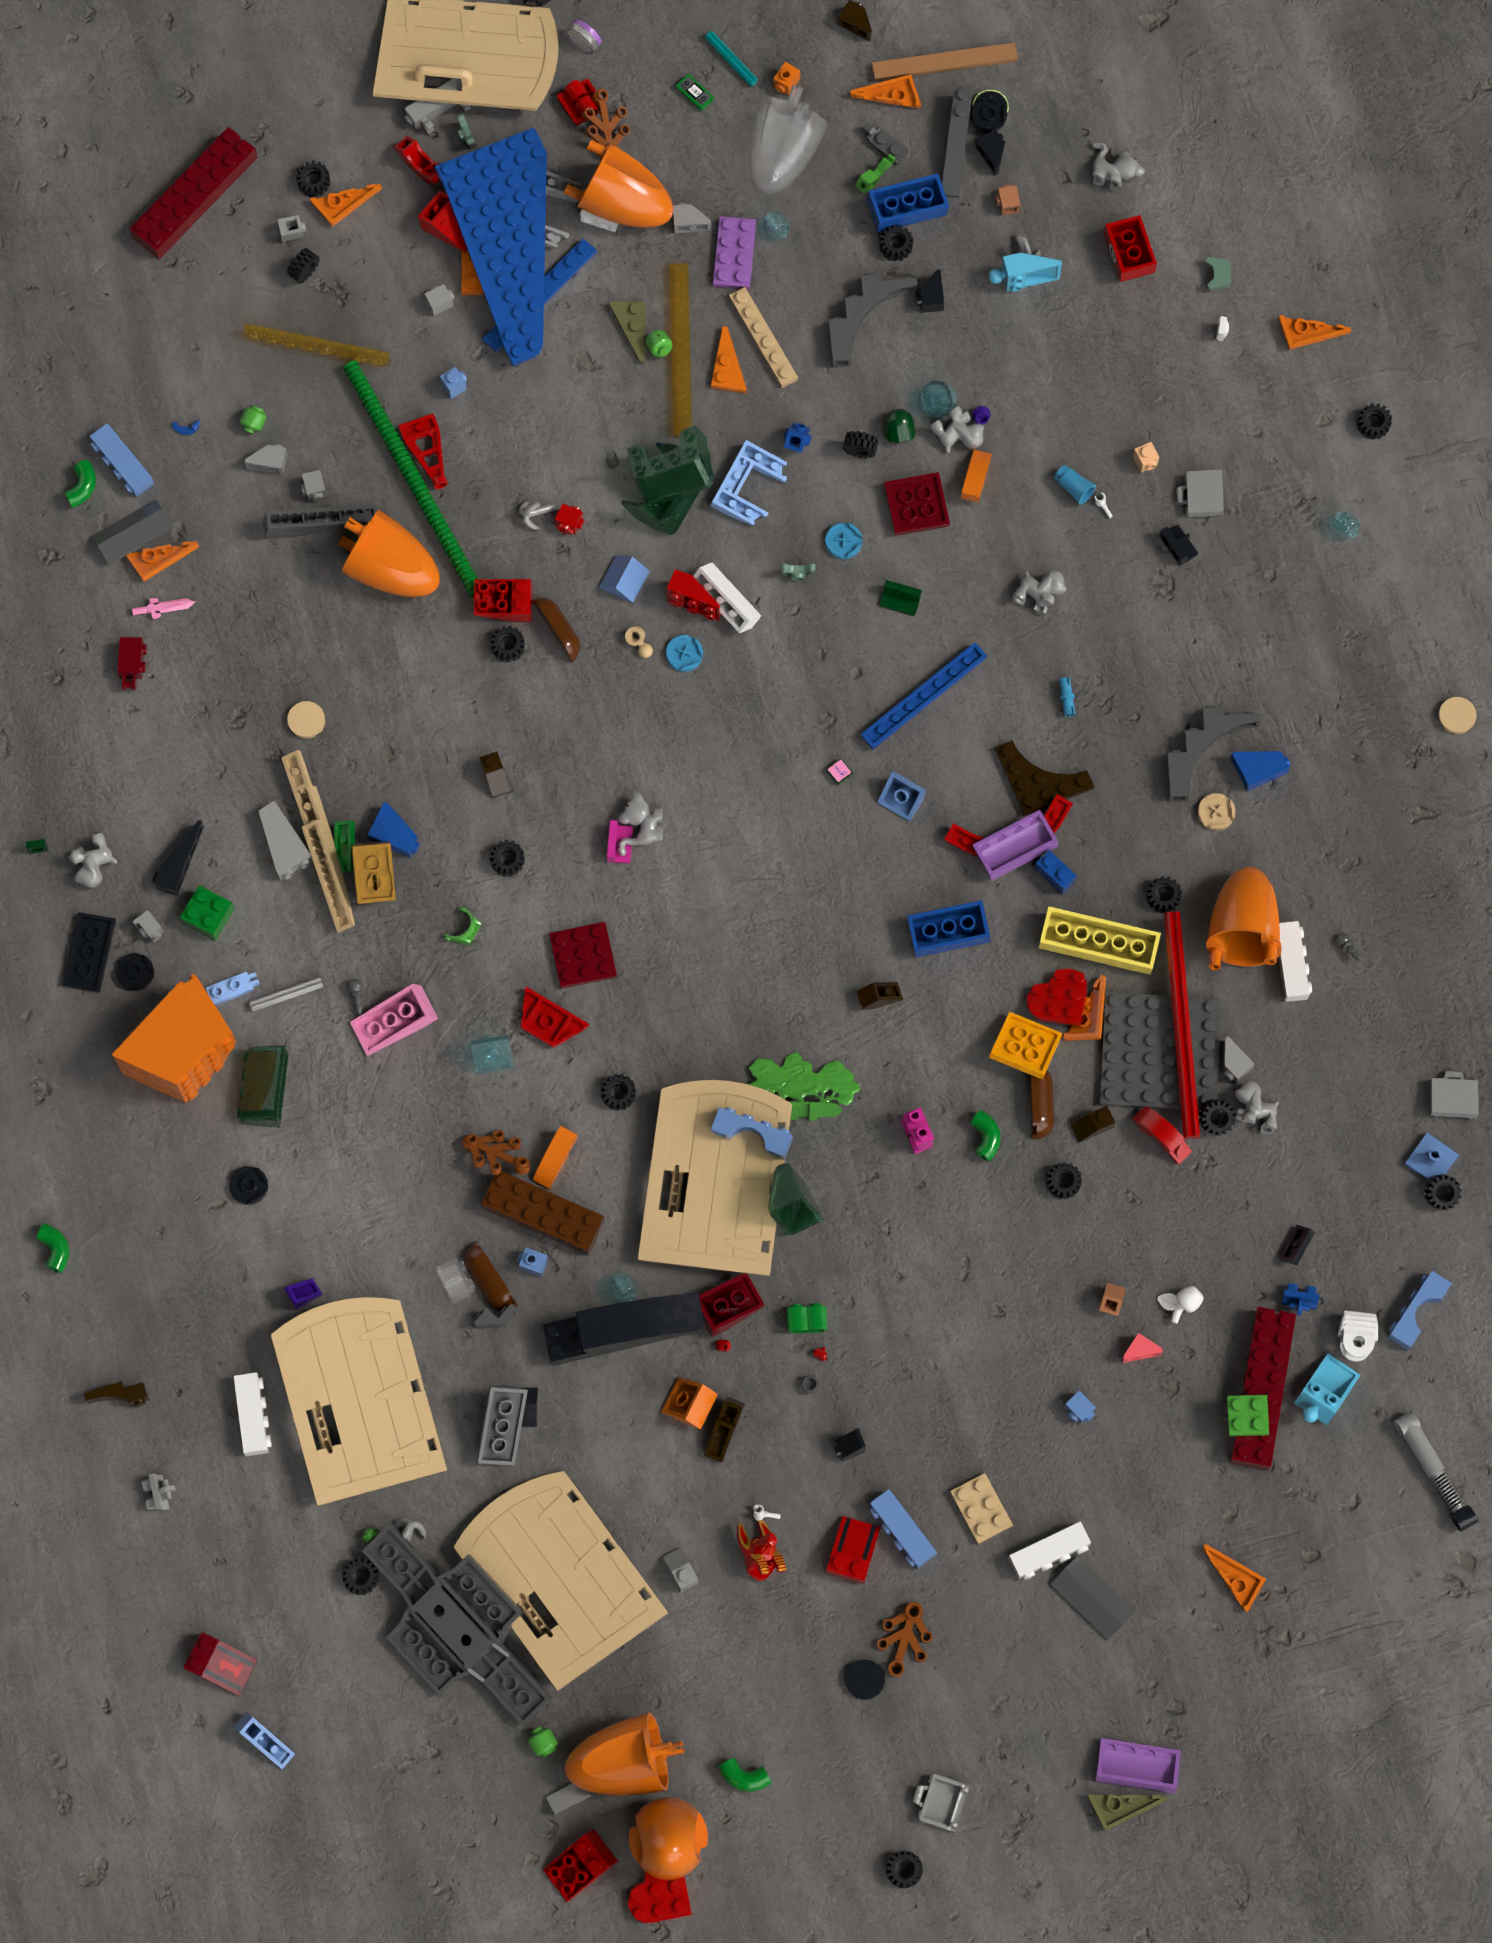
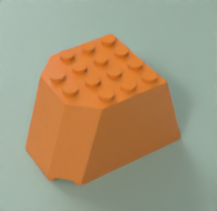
(178, 1043)

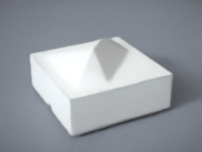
(1223, 328)

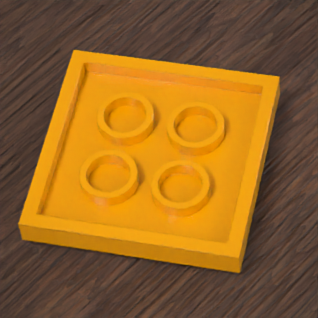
(1025, 1045)

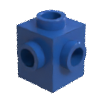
(797, 437)

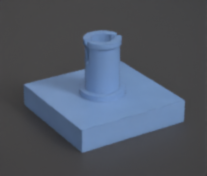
(1431, 1158)

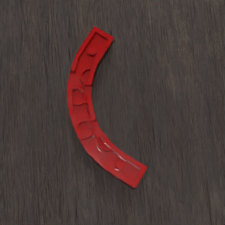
(964, 839)

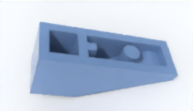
(264, 1740)

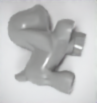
(970, 435)
(1040, 591)
(90, 873)
(1255, 1109)

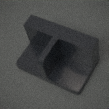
(1178, 544)

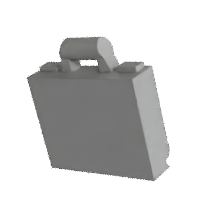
(1203, 493)
(1454, 1096)
(942, 1803)

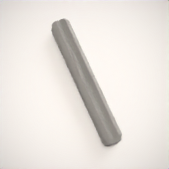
(286, 994)

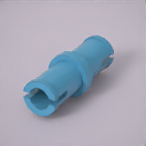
(1067, 697)

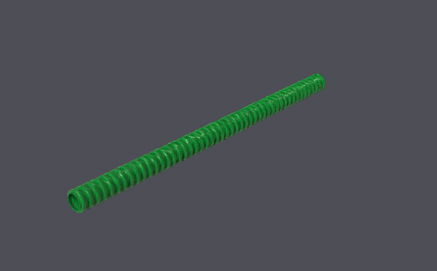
(411, 475)

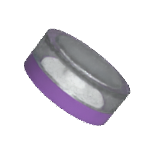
(583, 36)

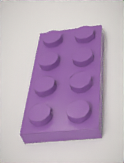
(734, 253)

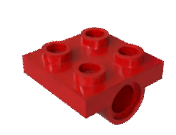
(576, 98)

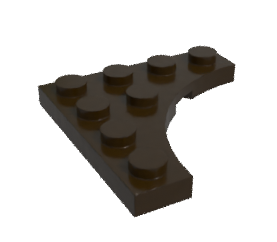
(1037, 787)

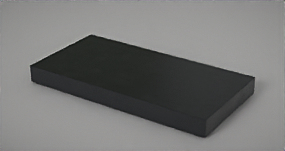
(89, 952)

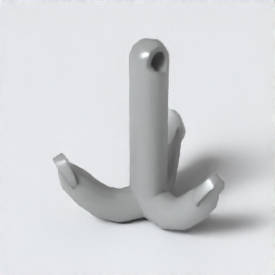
(1024, 246)
(533, 510)
(410, 1525)

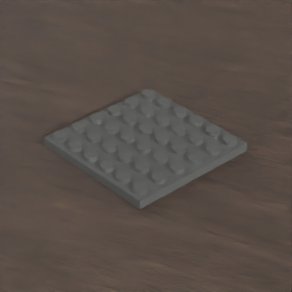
(1141, 1051)

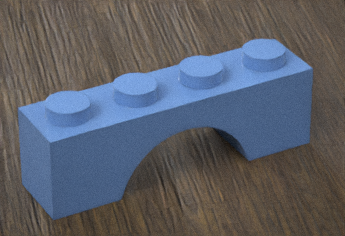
(729, 1124)
(1432, 1290)

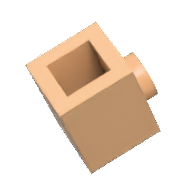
(1146, 457)

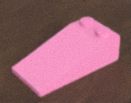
(394, 1019)

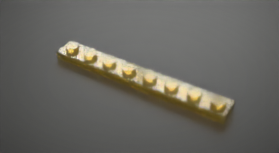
(323, 346)

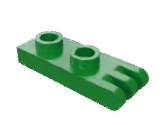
(343, 839)

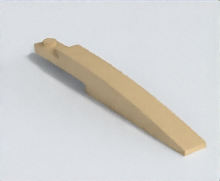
(319, 841)

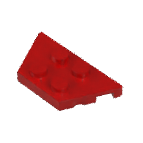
(548, 1020)

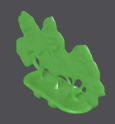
(797, 1081)

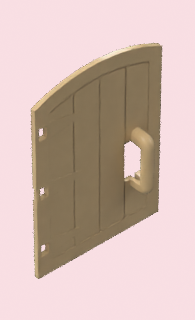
(492, 49)
(726, 1183)
(362, 1368)
(555, 1548)

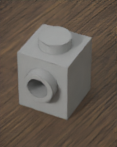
(439, 299)
(313, 486)

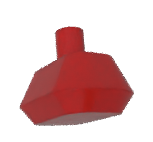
(722, 1345)
(820, 1354)

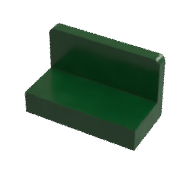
(900, 598)

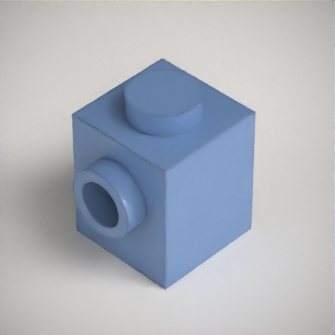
(453, 382)
(532, 1262)
(1080, 1408)

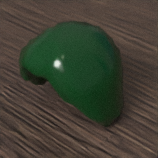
(899, 426)

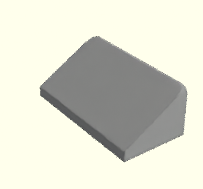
(567, 1798)

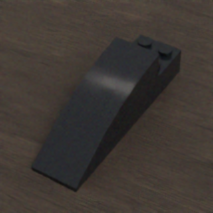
(623, 1326)

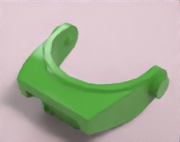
(469, 935)

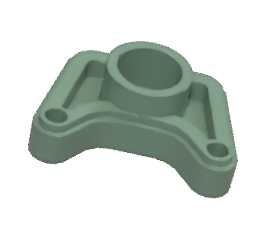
(465, 132)
(1221, 273)
(797, 572)

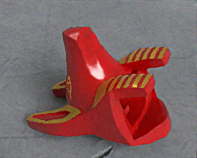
(760, 1552)

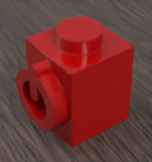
(569, 519)

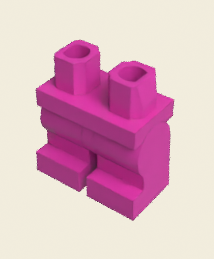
(915, 1124)

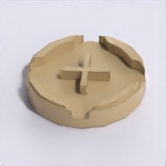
(1457, 715)
(306, 719)
(1216, 812)

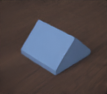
(625, 578)
(901, 796)

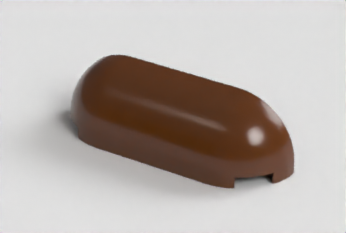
(559, 626)
(1042, 1106)
(487, 1278)

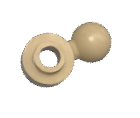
(644, 649)

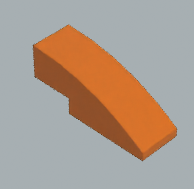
(976, 476)
(555, 1157)

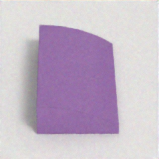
(1015, 845)
(1138, 1766)

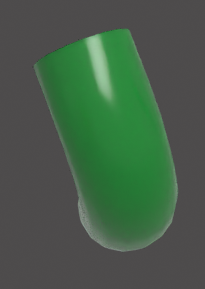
(85, 486)
(990, 1135)
(58, 1247)
(742, 1779)

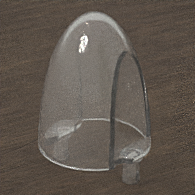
(783, 141)

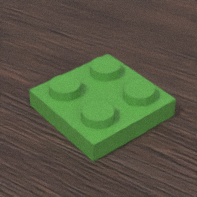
(1248, 1415)

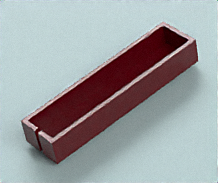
(193, 193)
(1265, 1376)

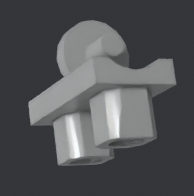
(160, 1490)

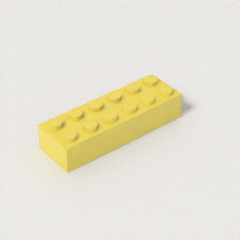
(1099, 940)

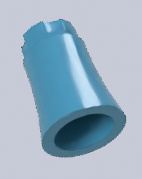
(1075, 484)

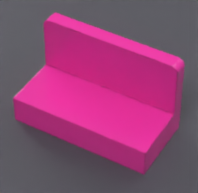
(616, 833)

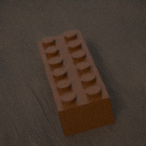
(543, 1212)

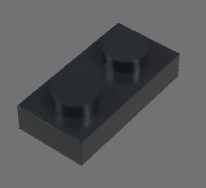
(1297, 1245)

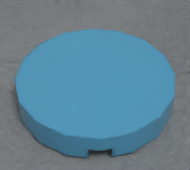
(843, 541)
(684, 653)

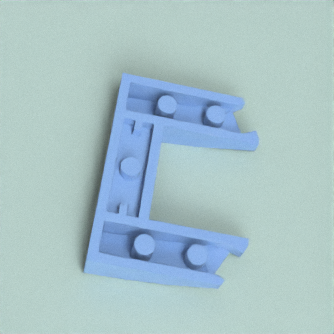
(748, 458)

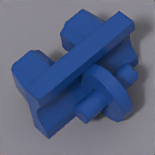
(1300, 1300)

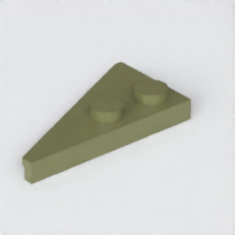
(632, 320)
(1119, 1808)

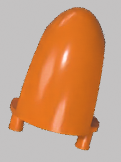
(623, 191)
(389, 558)
(1245, 922)
(623, 1759)
(668, 1838)

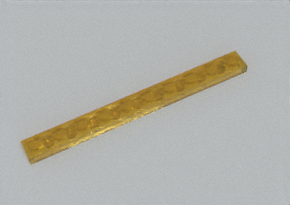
(681, 348)

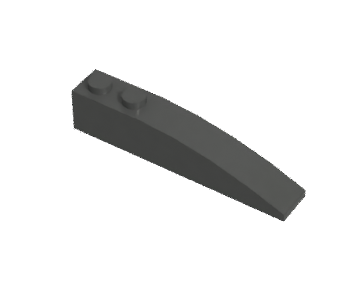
(956, 141)
(314, 520)

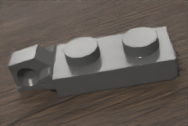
(884, 143)

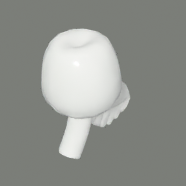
(1186, 1299)

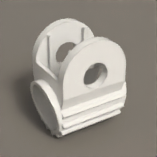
(1358, 1327)

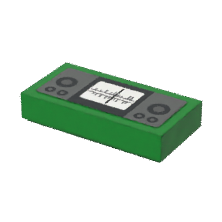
(694, 92)

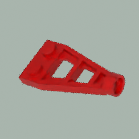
(420, 429)

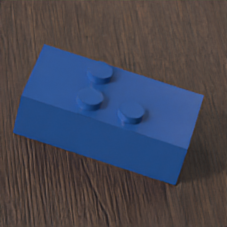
(907, 202)
(949, 928)

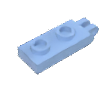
(232, 987)

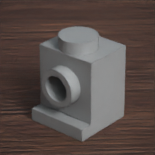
(289, 223)
(148, 926)

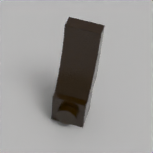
(135, 1395)
(724, 1429)

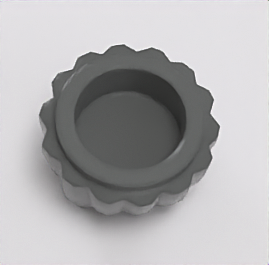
(810, 1384)

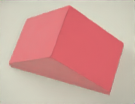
(1141, 1349)

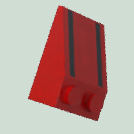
(853, 1550)

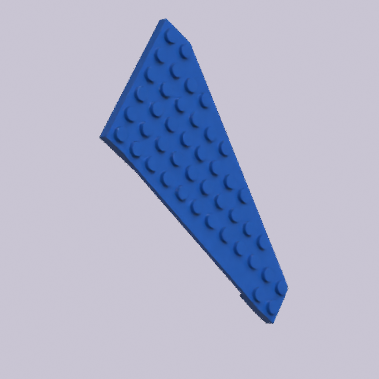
(502, 218)

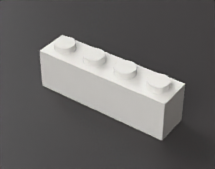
(731, 601)
(1292, 963)
(251, 1414)
(1050, 1550)

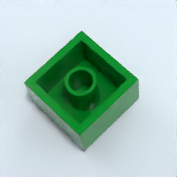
(207, 913)

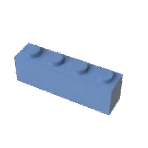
(122, 460)
(903, 1529)

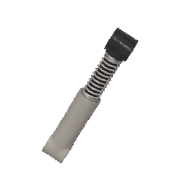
(1410, 1429)

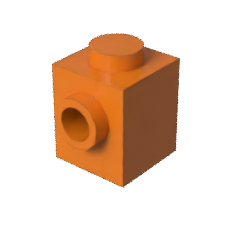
(786, 78)

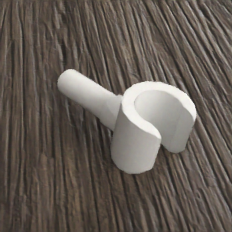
(1102, 503)
(759, 1513)

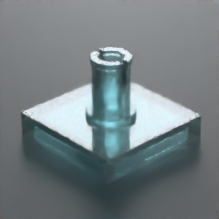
(492, 1054)

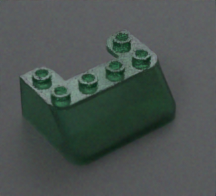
(675, 471)

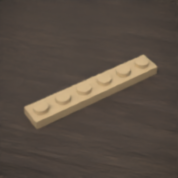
(763, 337)

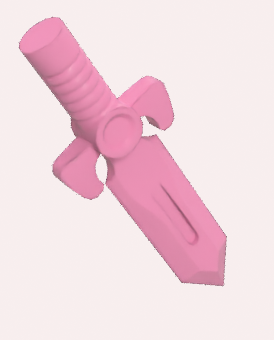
(161, 607)

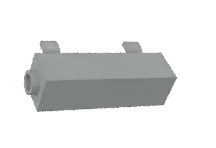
(422, 112)

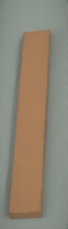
(945, 61)

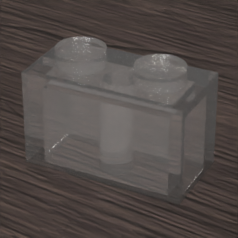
(455, 1281)

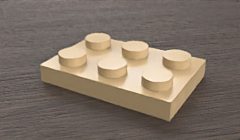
(981, 1508)

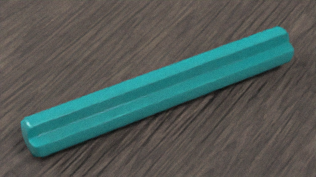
(731, 58)

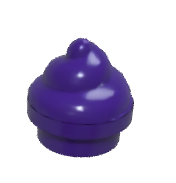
(981, 414)

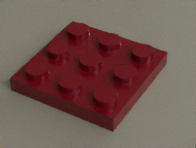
(917, 504)
(583, 955)

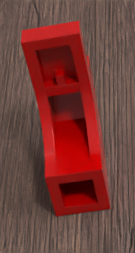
(417, 159)
(1163, 1132)

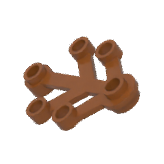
(604, 125)
(473, 1144)
(906, 1635)

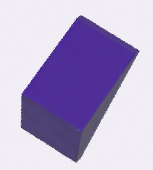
(303, 1293)

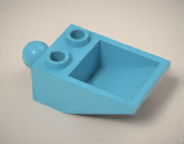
(1025, 270)
(1326, 1390)

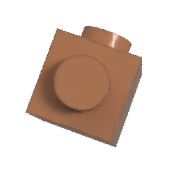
(1008, 200)
(1112, 1299)

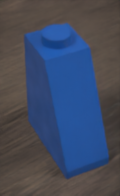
(1259, 767)
(390, 827)

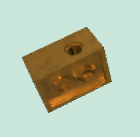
(373, 872)

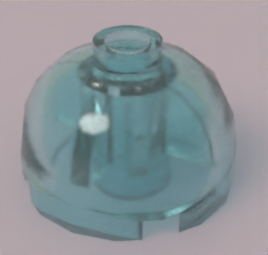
(938, 399)

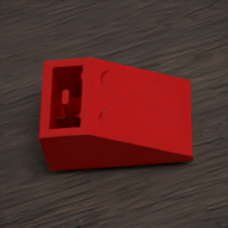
(440, 221)
(690, 594)
(504, 599)
(580, 1865)

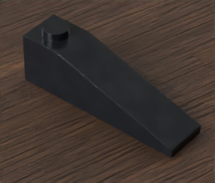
(176, 865)

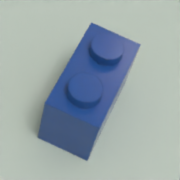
(1055, 872)

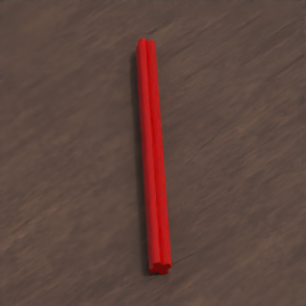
(1181, 1025)

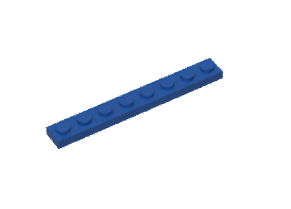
(554, 281)
(923, 696)

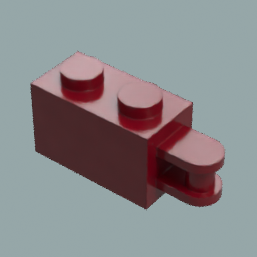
(131, 661)

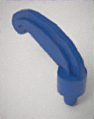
(186, 430)

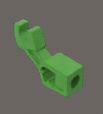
(869, 179)

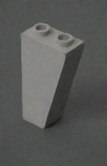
(285, 845)

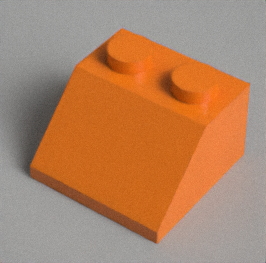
(689, 1402)

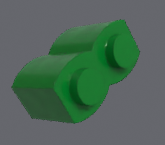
(807, 1319)

